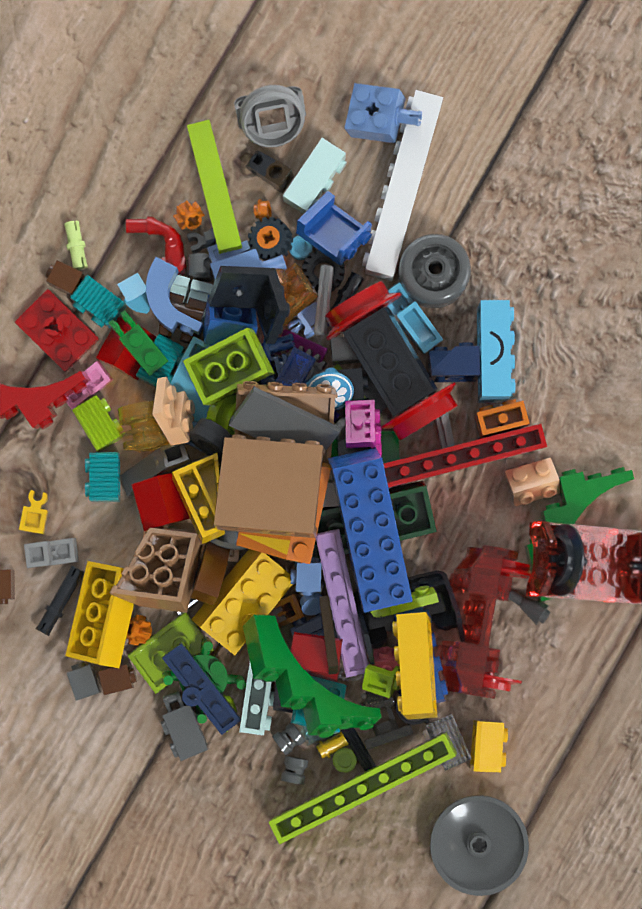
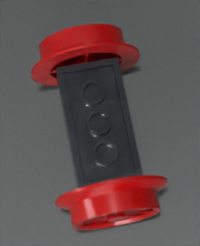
(389, 359)

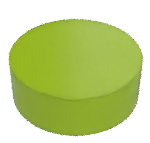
(344, 760)

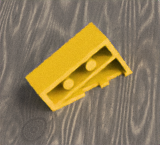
(199, 491)

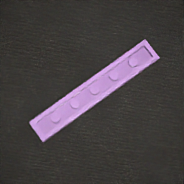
(342, 602)

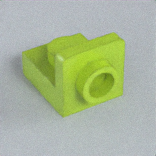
(380, 680)

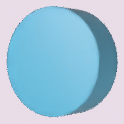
(300, 248)

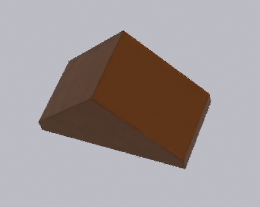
(287, 611)

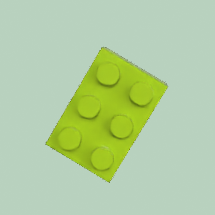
(226, 364)

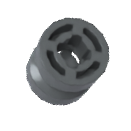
(284, 742)
(294, 764)

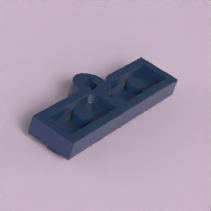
(200, 689)

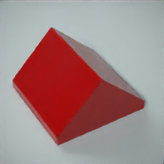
(116, 355)
(158, 502)
(311, 655)

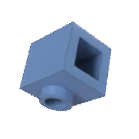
(307, 577)

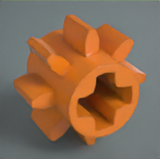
(189, 215)
(139, 630)

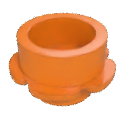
(262, 209)

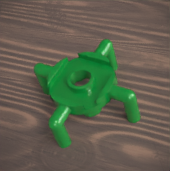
(217, 672)

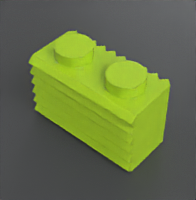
(97, 423)

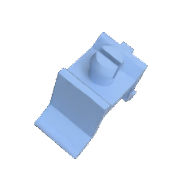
(306, 320)

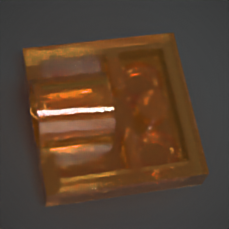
(297, 290)

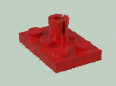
(56, 330)

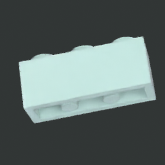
(315, 176)

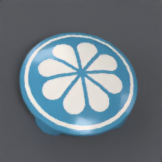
(338, 381)

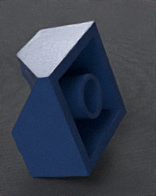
(454, 365)

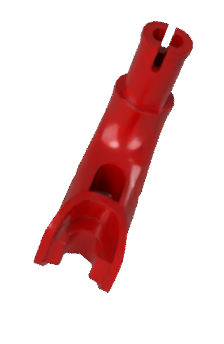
(173, 242)

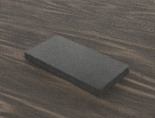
(274, 418)

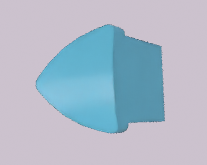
(135, 293)

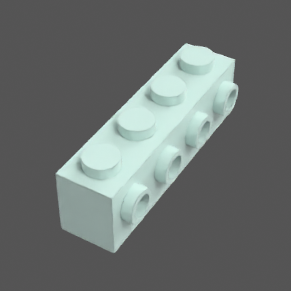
(255, 707)

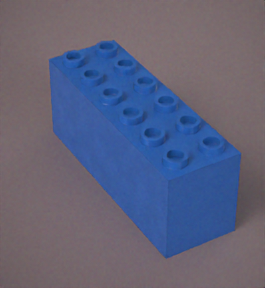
(370, 529)

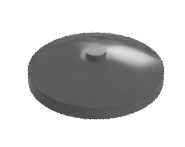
(479, 845)

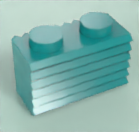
(97, 301)
(173, 353)
(103, 477)

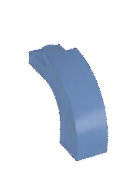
(158, 287)

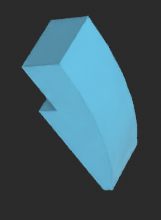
(413, 320)

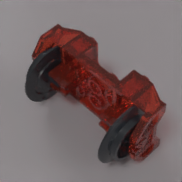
(585, 563)

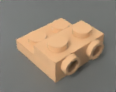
(173, 412)

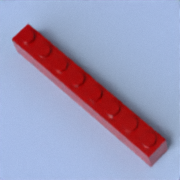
(465, 455)

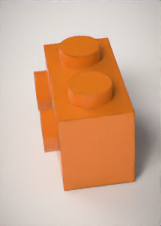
(501, 419)

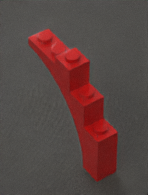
(38, 402)

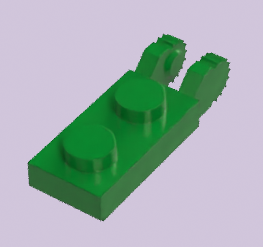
(139, 345)

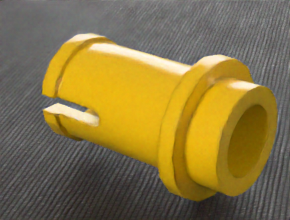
(331, 745)

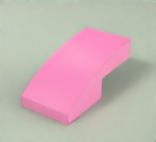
(99, 379)

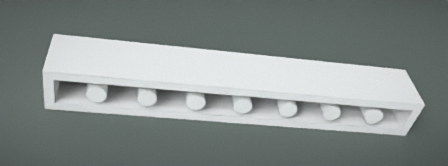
(403, 187)

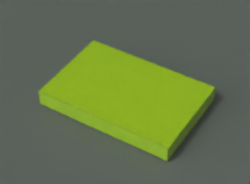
(148, 656)

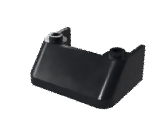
(444, 613)

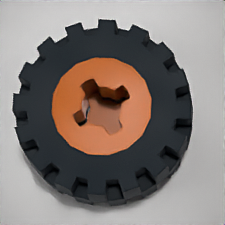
(276, 245)

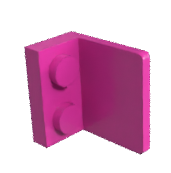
(363, 425)

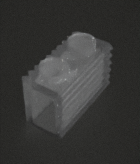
(448, 724)

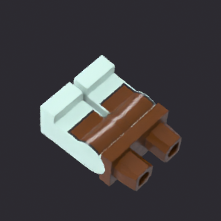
(195, 304)

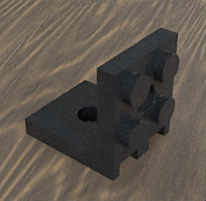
(259, 291)

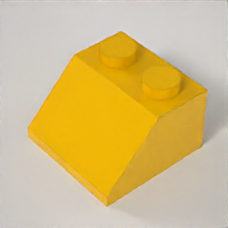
(488, 746)

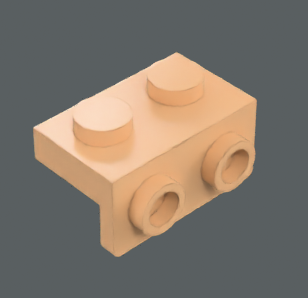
(533, 482)

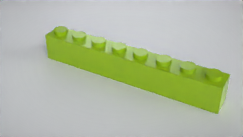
(362, 787)

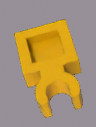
(34, 517)

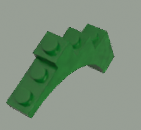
(576, 496)
(296, 688)

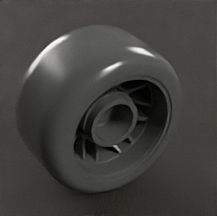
(432, 289)

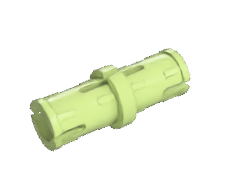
(75, 245)

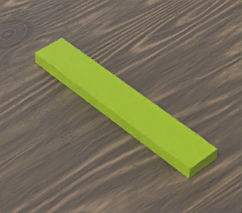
(214, 187)

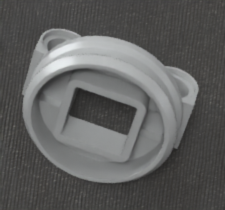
(270, 98)

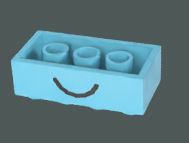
(495, 342)

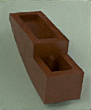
(210, 573)

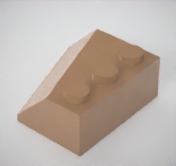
(161, 571)

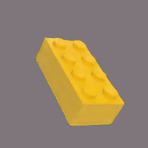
(248, 589)
(100, 618)
(416, 666)

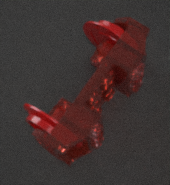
(485, 577)

